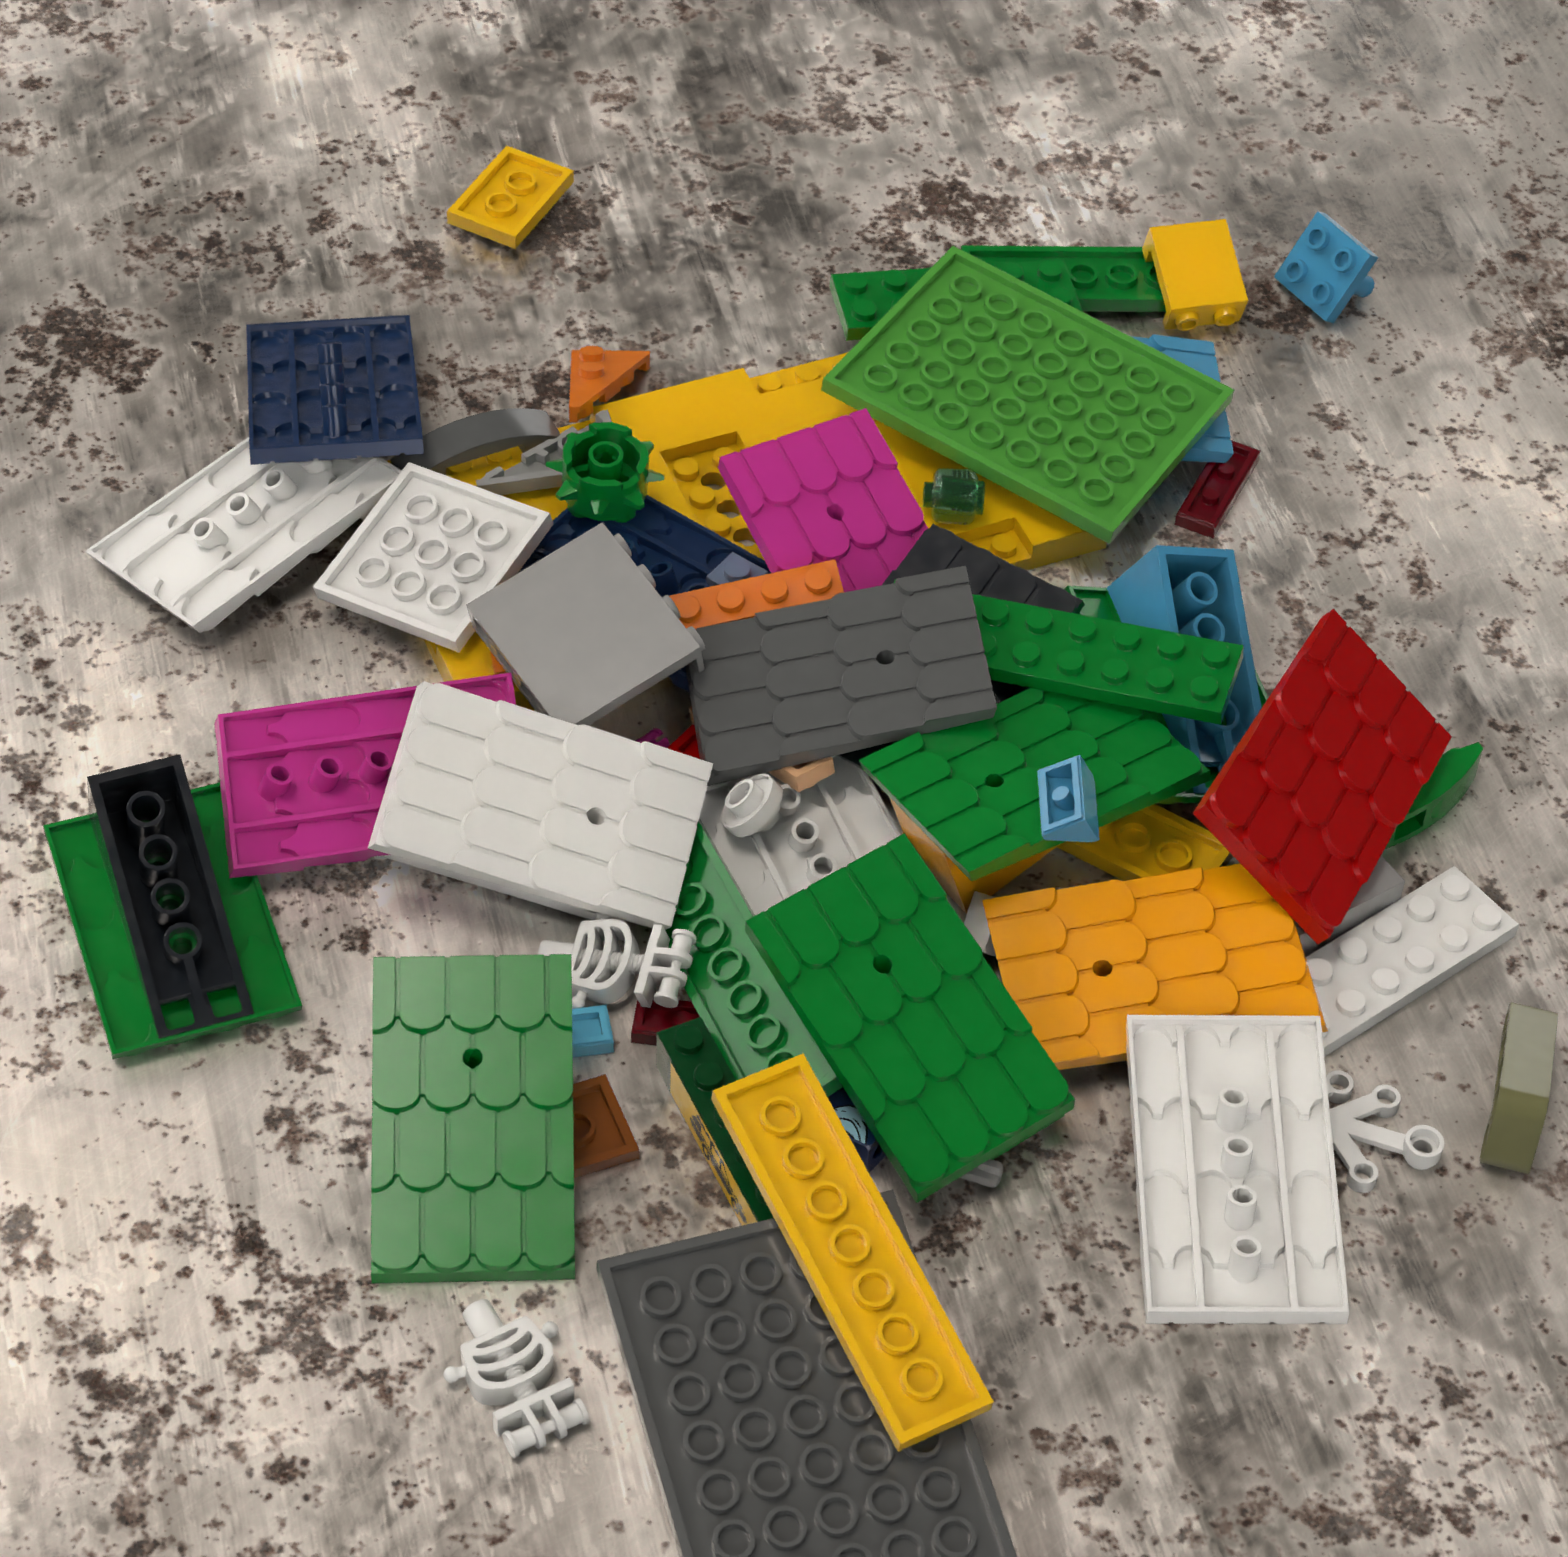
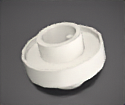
(752, 806)

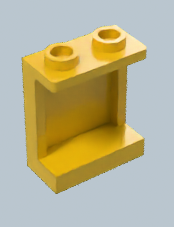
(1196, 274)

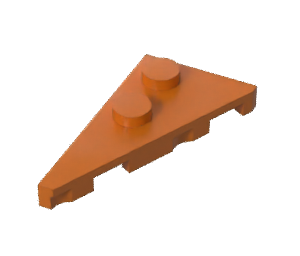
(600, 375)

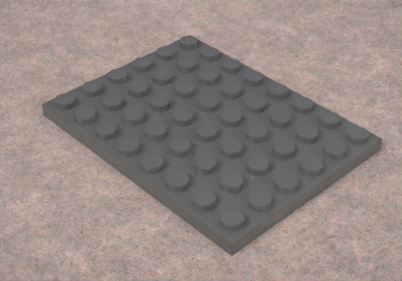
(765, 1422)

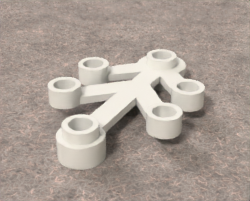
(1347, 1126)

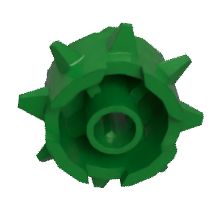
(605, 472)

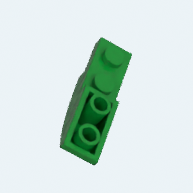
(1441, 793)

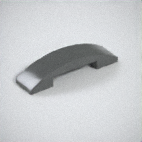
(481, 436)

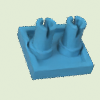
(1327, 268)

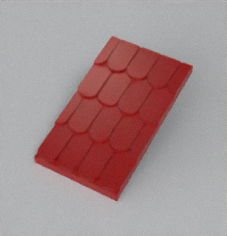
(1323, 777)

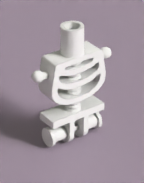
(608, 973)
(502, 1372)

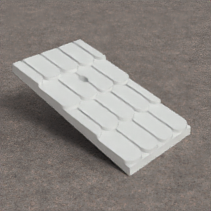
(239, 530)
(542, 805)
(836, 816)
(1235, 1170)

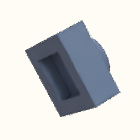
(733, 569)

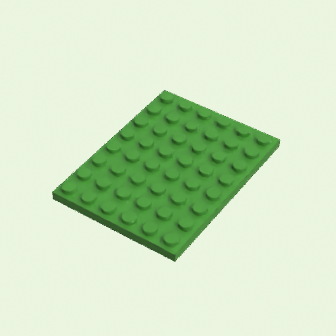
(1029, 393)

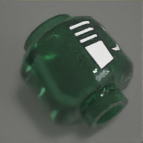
(954, 496)

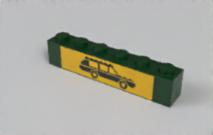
(691, 1072)

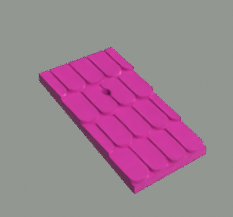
(827, 499)
(312, 775)

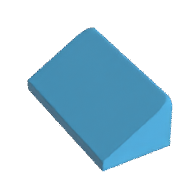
(1068, 802)

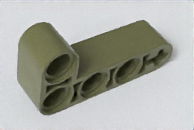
(1520, 1088)

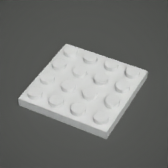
(430, 554)

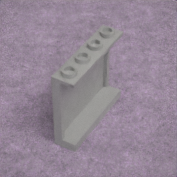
(584, 629)

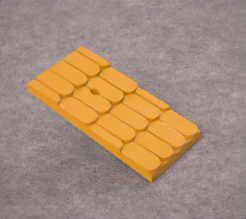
(1168, 948)

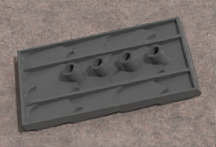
(840, 675)

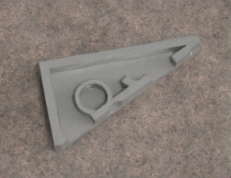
(532, 471)

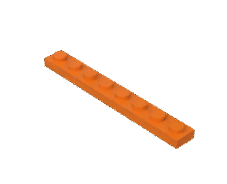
(752, 595)

